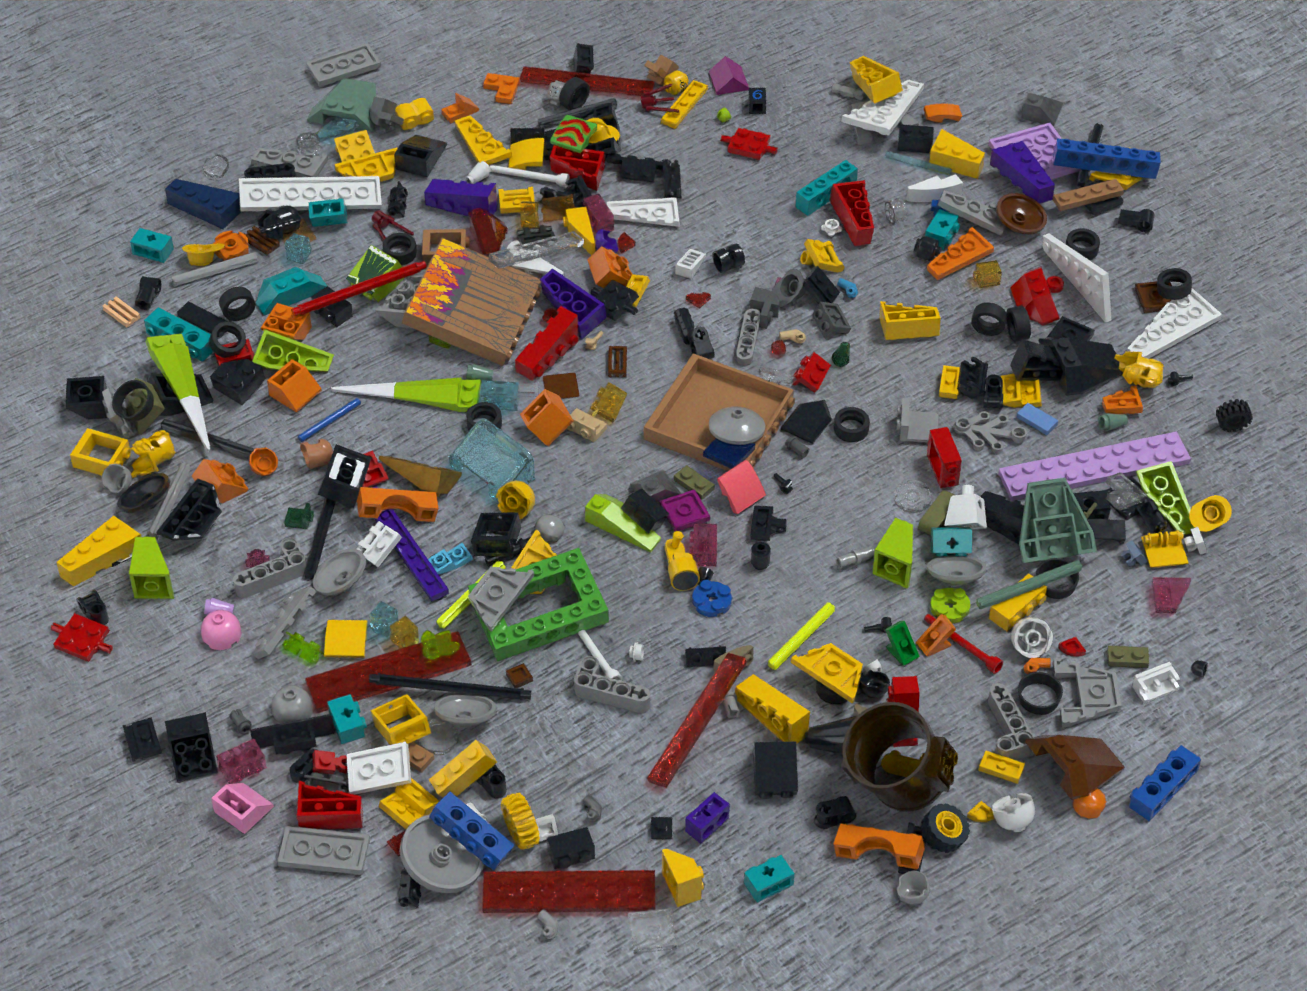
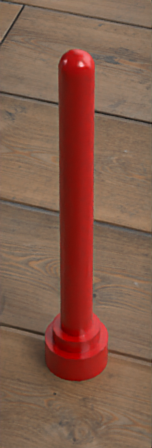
(993, 664)

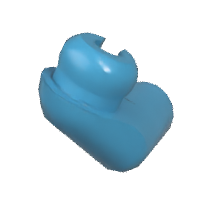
(850, 288)

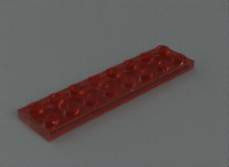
(404, 662)
(568, 891)

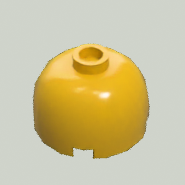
(516, 497)

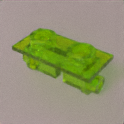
(309, 650)

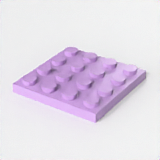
(1041, 143)

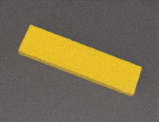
(684, 104)

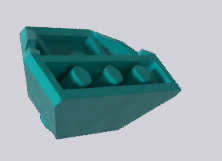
(288, 288)

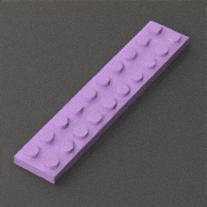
(1096, 464)

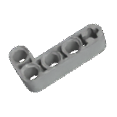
(273, 572)
(609, 691)
(1011, 723)

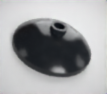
(144, 493)

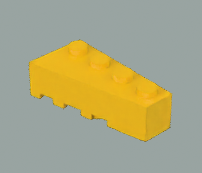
(875, 79)

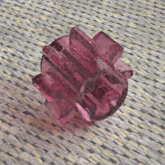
(256, 558)

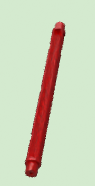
(358, 288)

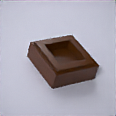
(519, 675)

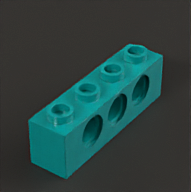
(818, 191)
(164, 323)

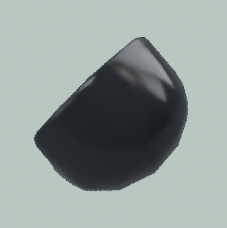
(874, 684)

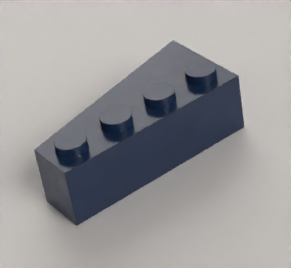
(204, 202)

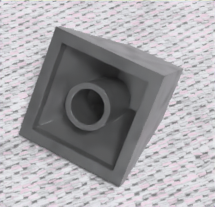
(1041, 109)
(656, 485)

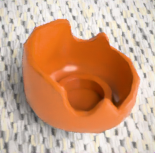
(263, 461)
(1091, 805)

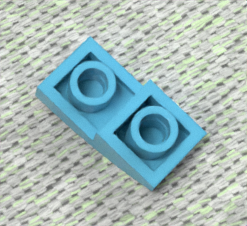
(453, 559)

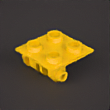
(353, 145)
(1164, 549)

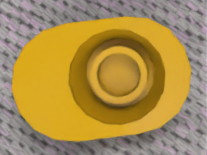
(603, 131)
(201, 254)
(1210, 513)

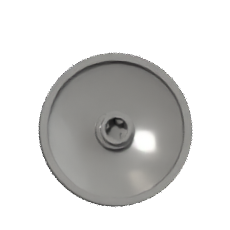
(437, 858)

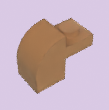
(660, 69)

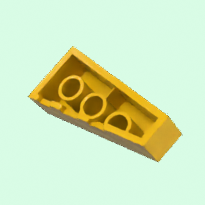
(98, 551)
(773, 709)

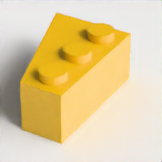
(909, 322)

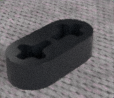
(302, 764)

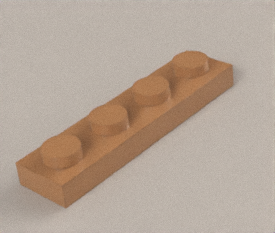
(1088, 195)

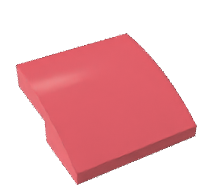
(741, 486)

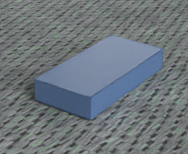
(1037, 419)

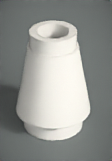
(478, 173)

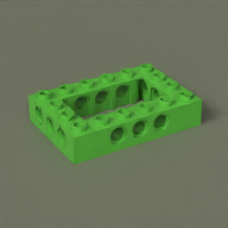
(557, 624)

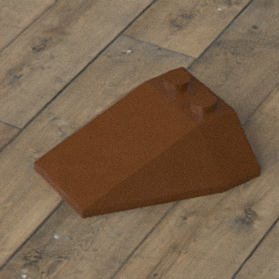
(1085, 761)

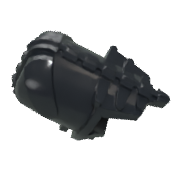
(279, 221)

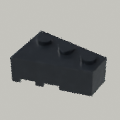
(1035, 362)
(1003, 515)

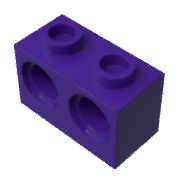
(707, 817)

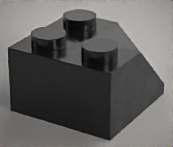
(237, 379)
(85, 396)

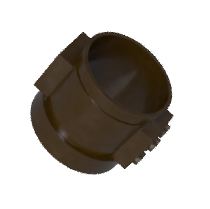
(879, 729)

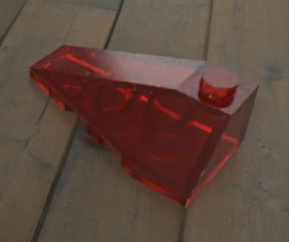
(487, 230)

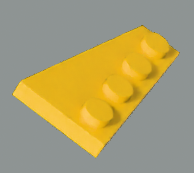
(480, 142)

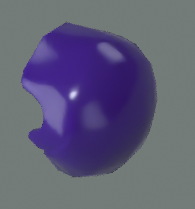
(602, 239)

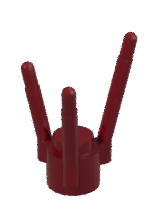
(649, 101)
(382, 220)

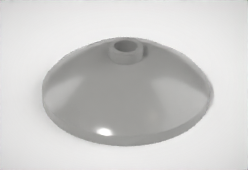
(736, 425)
(956, 569)
(339, 572)
(465, 709)

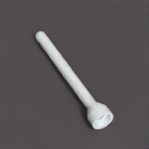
(560, 179)
(610, 673)

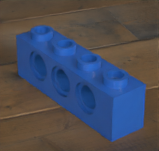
(1174, 772)
(481, 831)

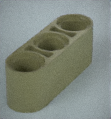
(936, 514)

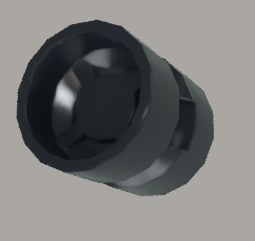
(727, 258)

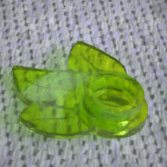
(438, 644)

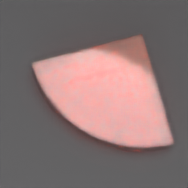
(625, 242)
(698, 299)

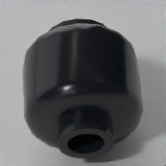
(927, 248)

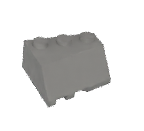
(396, 305)

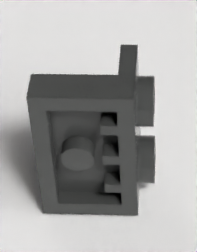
(830, 319)

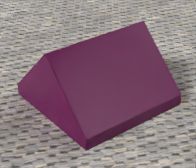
(728, 77)

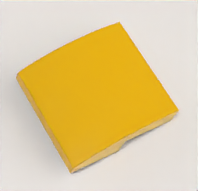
(527, 153)
(1020, 392)
(346, 638)
(408, 803)

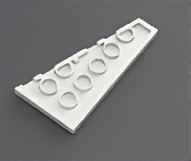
(887, 113)

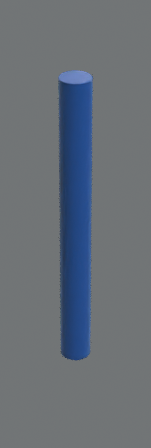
(328, 420)

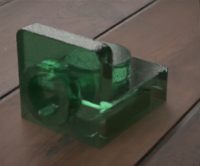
(299, 517)

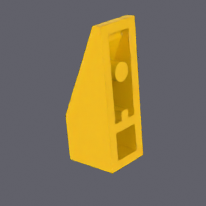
(578, 221)

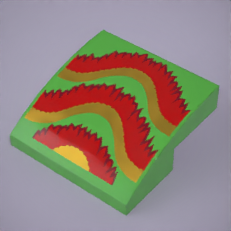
(573, 133)

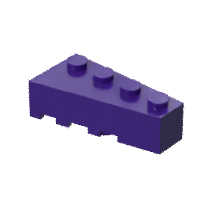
(1024, 171)
(461, 196)
(567, 294)

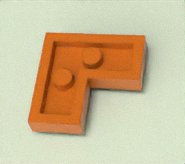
(504, 85)

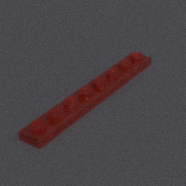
(596, 82)
(696, 720)

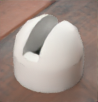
(875, 666)

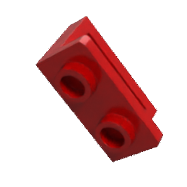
(811, 372)

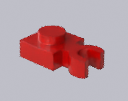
(327, 763)

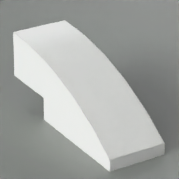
(932, 188)

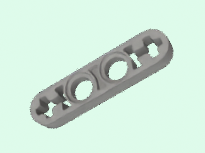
(748, 336)

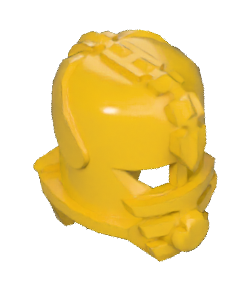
(1140, 369)
(152, 453)

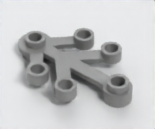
(968, 427)

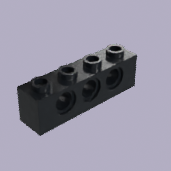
(1087, 499)

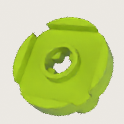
(954, 596)

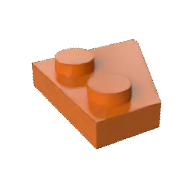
(1123, 403)

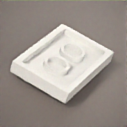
(378, 768)

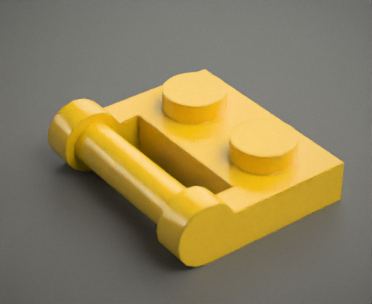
(511, 199)
(819, 256)

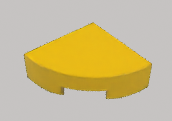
(981, 813)

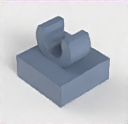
(1135, 553)

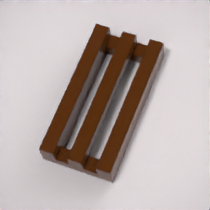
(262, 240)
(617, 372)

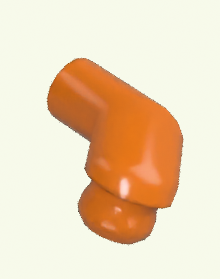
(1036, 663)

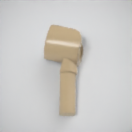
(592, 343)

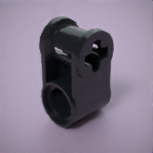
(700, 345)
(993, 392)
(93, 607)
(493, 782)
(836, 812)

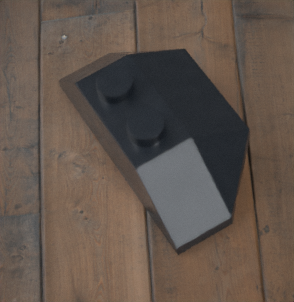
(193, 513)

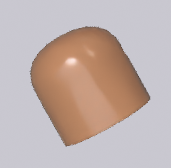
(316, 454)

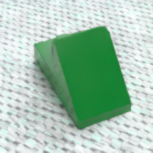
(901, 644)

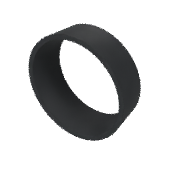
(123, 391)
(1051, 564)
(1040, 678)

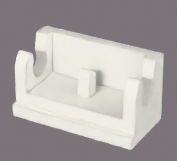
(1156, 682)

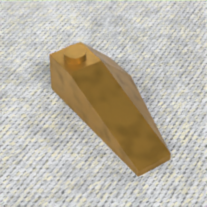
(424, 476)

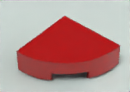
(1072, 647)

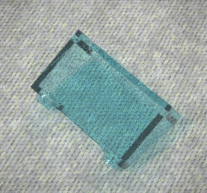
(493, 457)

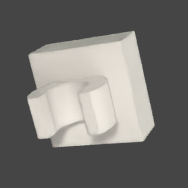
(1195, 541)
(546, 827)

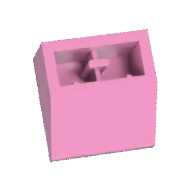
(240, 806)

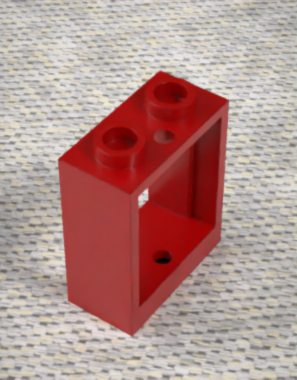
(944, 457)

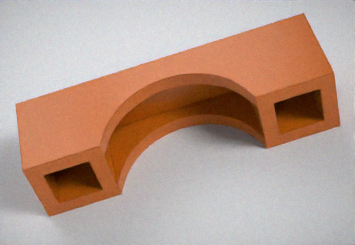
(419, 504)
(854, 840)

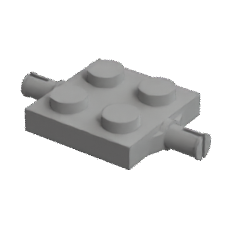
(124, 426)

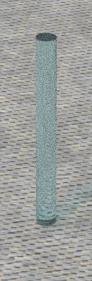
(919, 163)

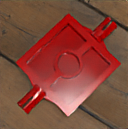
(749, 143)
(81, 637)

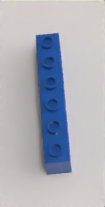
(1106, 158)

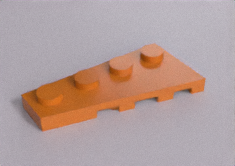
(964, 252)

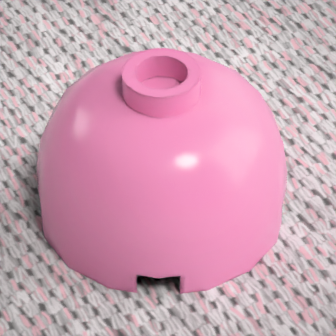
(220, 630)

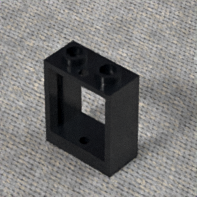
(496, 545)

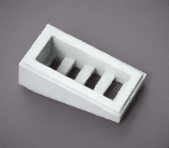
(688, 267)

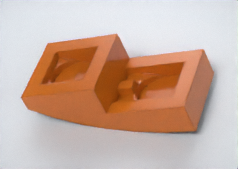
(938, 112)

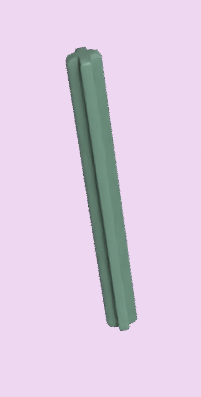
(1029, 584)

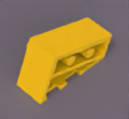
(957, 155)

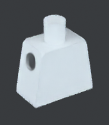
(966, 510)

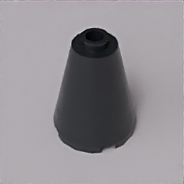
(829, 736)

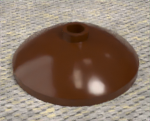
(1021, 213)

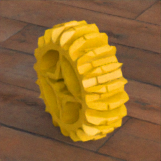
(520, 821)

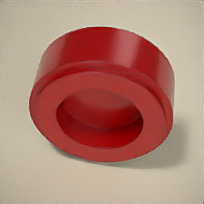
(1055, 284)

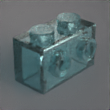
(501, 394)

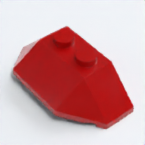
(1034, 294)

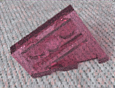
(1169, 593)

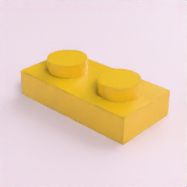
(639, 284)
(949, 382)
(1001, 767)

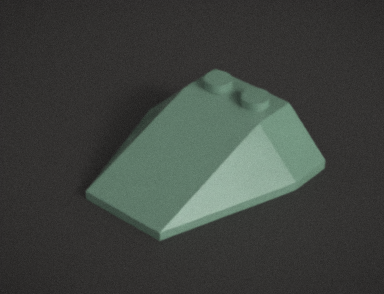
(347, 100)
(1053, 523)

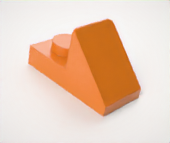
(460, 109)
(936, 636)

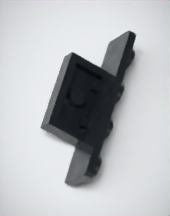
(635, 168)
(294, 734)

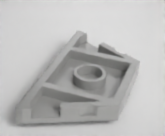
(497, 593)

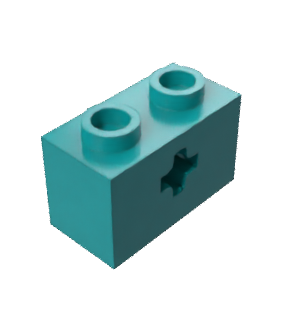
(327, 212)
(943, 227)
(151, 245)
(961, 535)
(347, 718)
(769, 878)

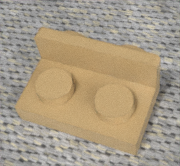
(586, 425)

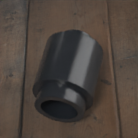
(760, 555)

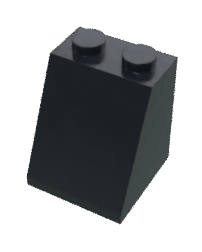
(775, 769)

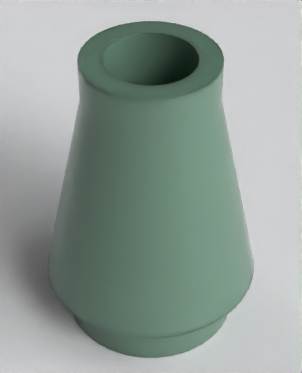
(477, 372)
(1111, 421)

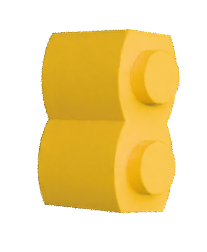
(415, 113)

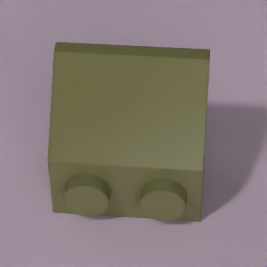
(135, 402)

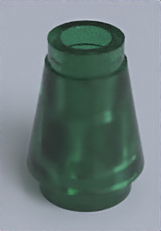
(842, 354)

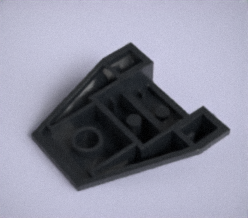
(607, 114)
(1083, 363)

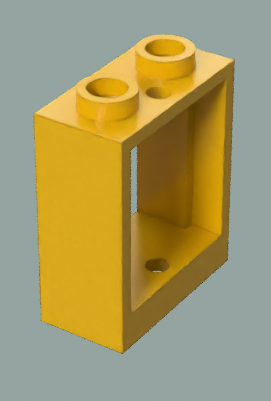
(80, 454)
(404, 732)

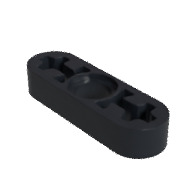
(254, 172)

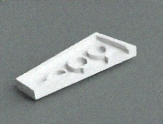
(652, 211)

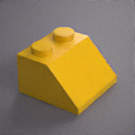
(682, 877)

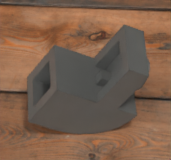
(383, 112)
(767, 303)

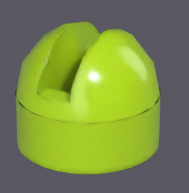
(723, 115)

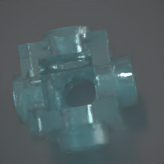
(298, 248)
(382, 617)

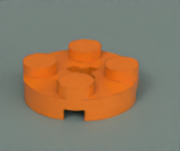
(239, 241)

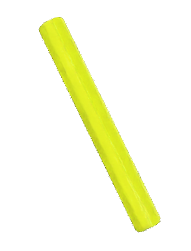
(461, 604)
(796, 640)

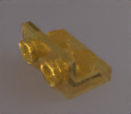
(609, 402)

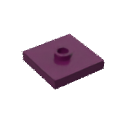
(685, 510)

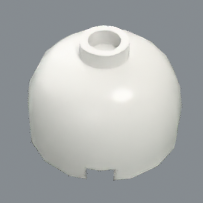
(1031, 637)
(1014, 813)

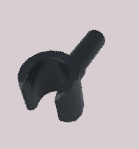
(1174, 378)
(785, 484)
(885, 623)

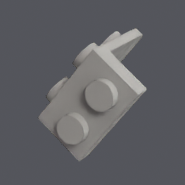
(915, 425)

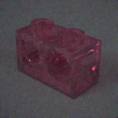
(599, 213)
(704, 544)
(245, 759)

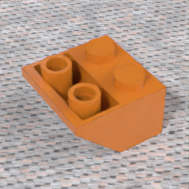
(609, 266)
(285, 324)
(293, 386)
(546, 416)
(223, 477)

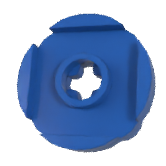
(712, 589)

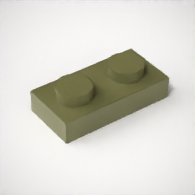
(692, 480)
(1128, 656)

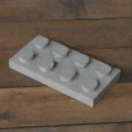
(343, 64)
(323, 850)

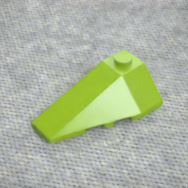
(276, 351)
(1164, 487)
(607, 515)

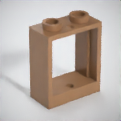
(434, 237)

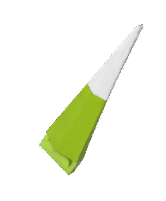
(174, 362)
(443, 393)

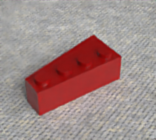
(853, 210)
(549, 344)

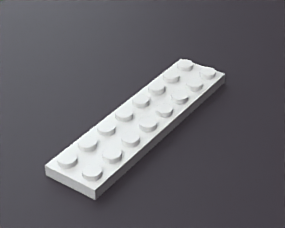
(271, 193)

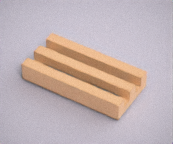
(123, 309)

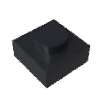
(661, 827)

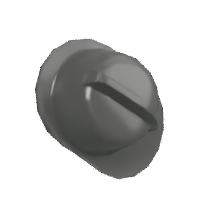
(789, 287)

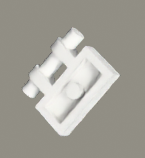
(382, 544)

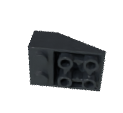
(418, 155)
(191, 747)

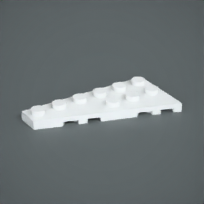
(1082, 273)
(1175, 323)

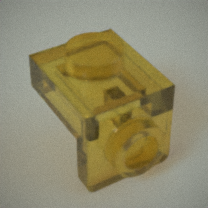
(529, 214)

